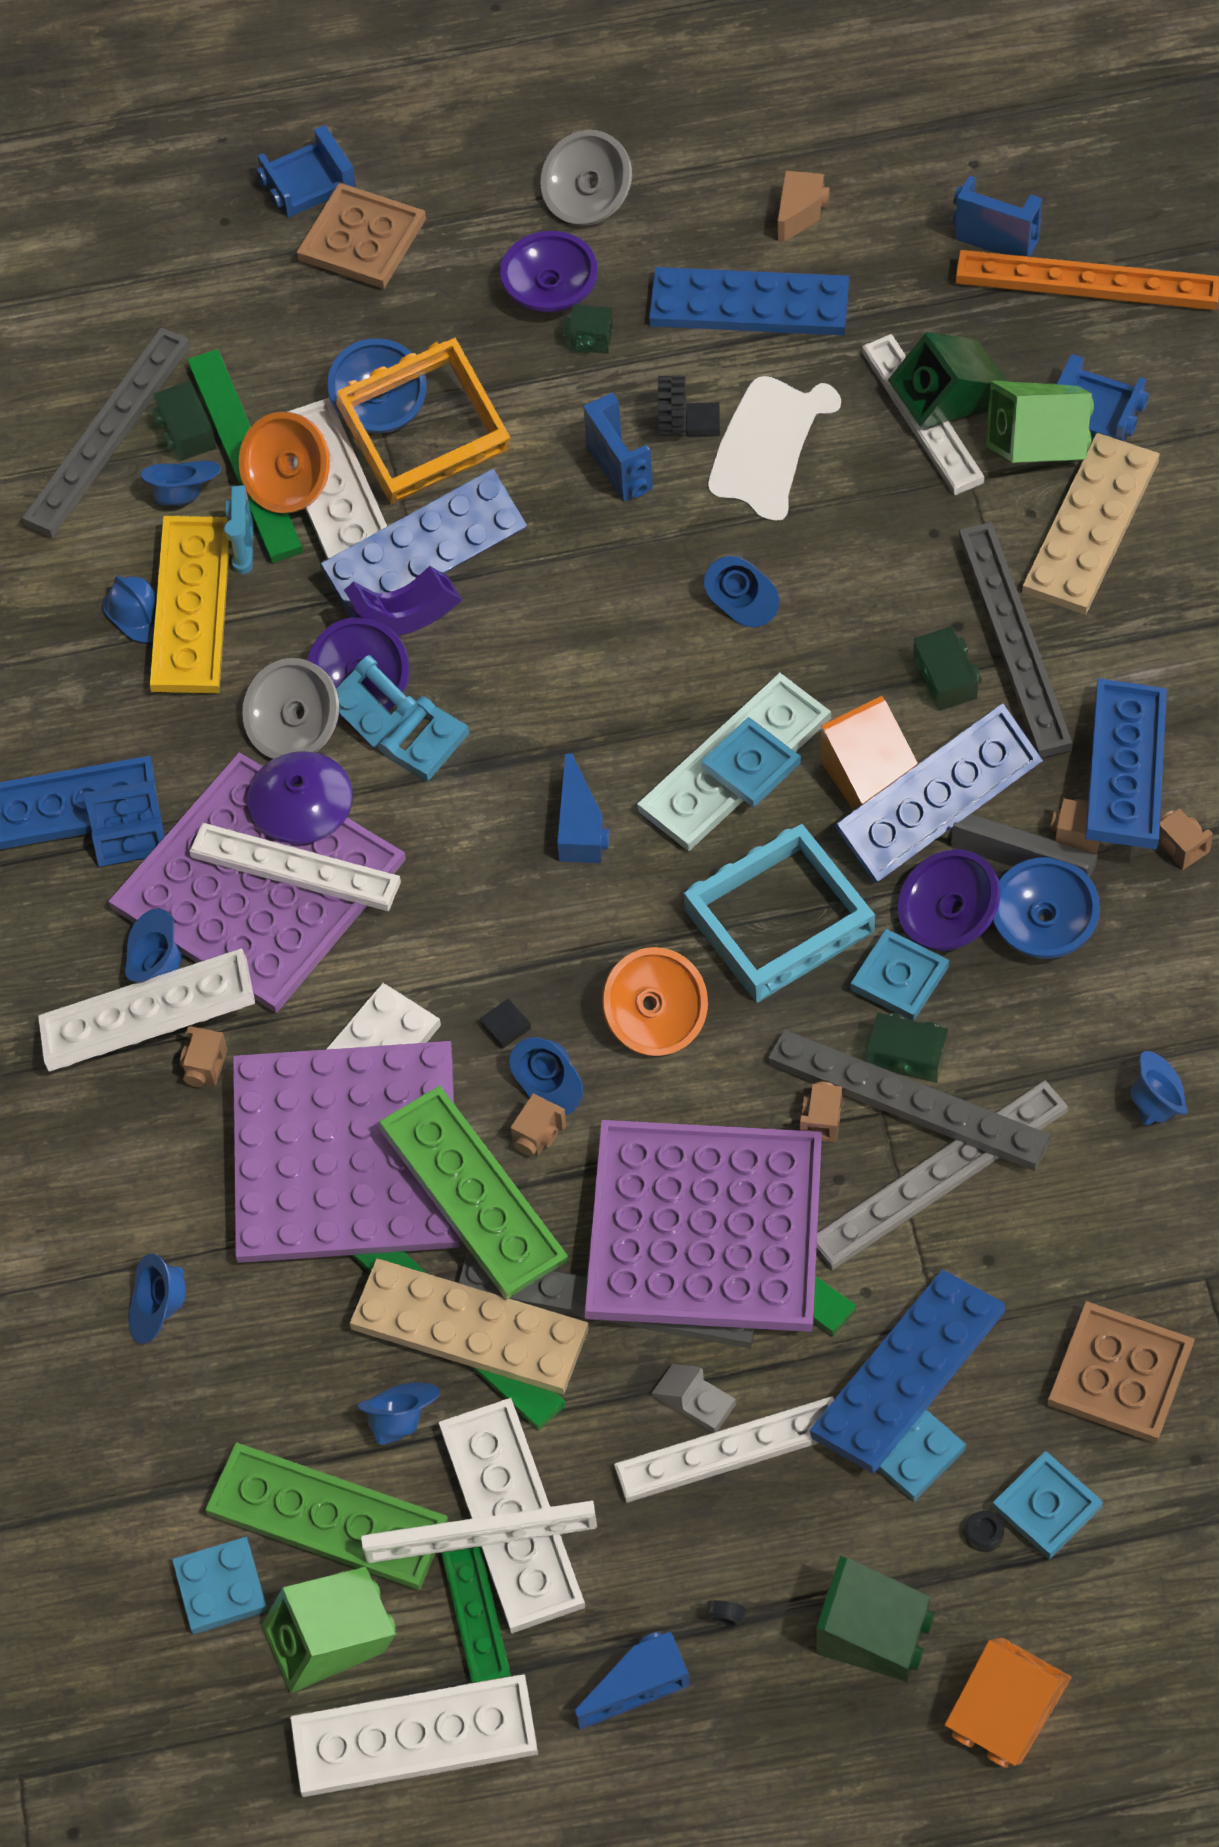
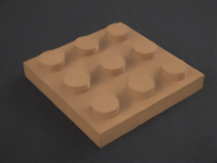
(361, 235)
(1121, 1372)

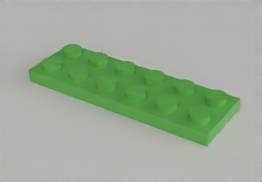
(473, 1192)
(316, 1512)

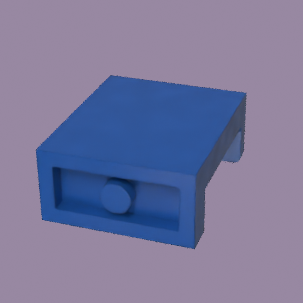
(306, 175)
(996, 224)
(1114, 401)
(626, 470)

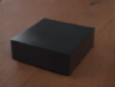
(703, 419)
(505, 1023)

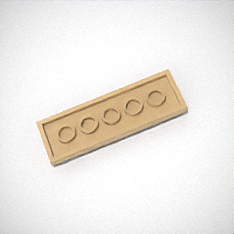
(1090, 523)
(469, 1326)

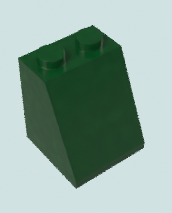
(945, 378)
(873, 1621)

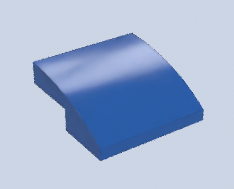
(124, 822)

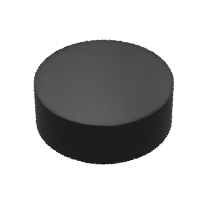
(984, 1531)
(725, 1613)

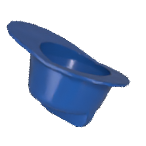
(178, 482)
(741, 591)
(132, 607)
(152, 947)
(546, 1071)
(1157, 1090)
(156, 1296)
(397, 1410)

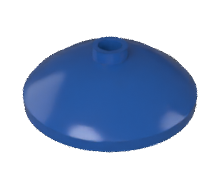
(395, 406)
(1051, 889)

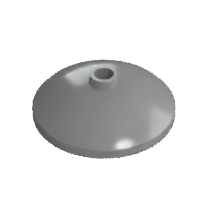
(573, 168)
(274, 705)

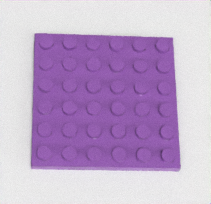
(225, 909)
(316, 1165)
(705, 1226)

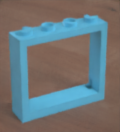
(805, 956)

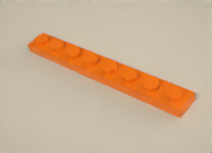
(1088, 279)

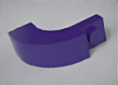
(409, 607)

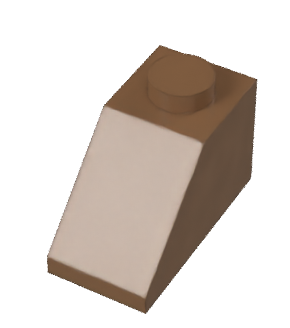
(801, 203)

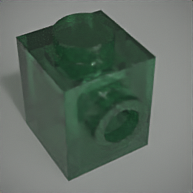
(589, 328)

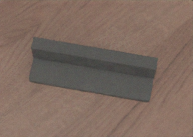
(1013, 845)

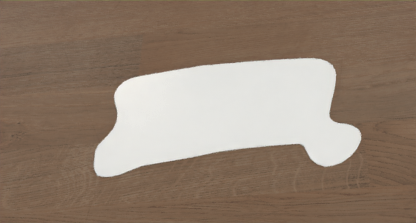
(765, 442)

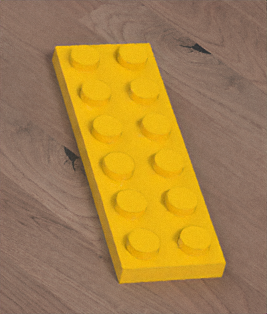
(190, 605)

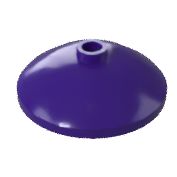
(549, 271)
(350, 641)
(305, 811)
(938, 889)

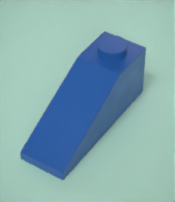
(581, 821)
(642, 1676)

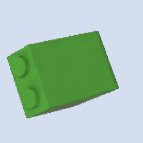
(1039, 421)
(327, 1627)

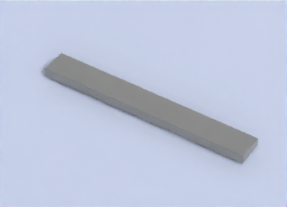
(927, 1182)

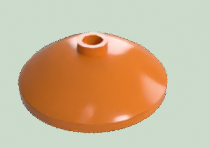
(268, 462)
(676, 995)

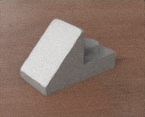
(692, 1396)

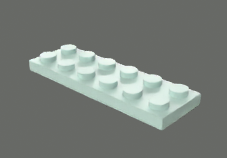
(694, 802)

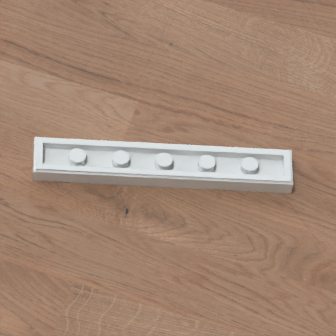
(938, 440)
(295, 866)
(719, 1451)
(479, 1532)

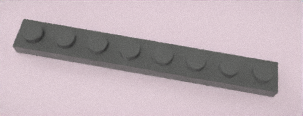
(106, 432)
(1015, 640)
(911, 1100)
(567, 1296)

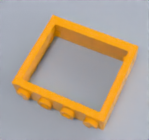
(447, 465)

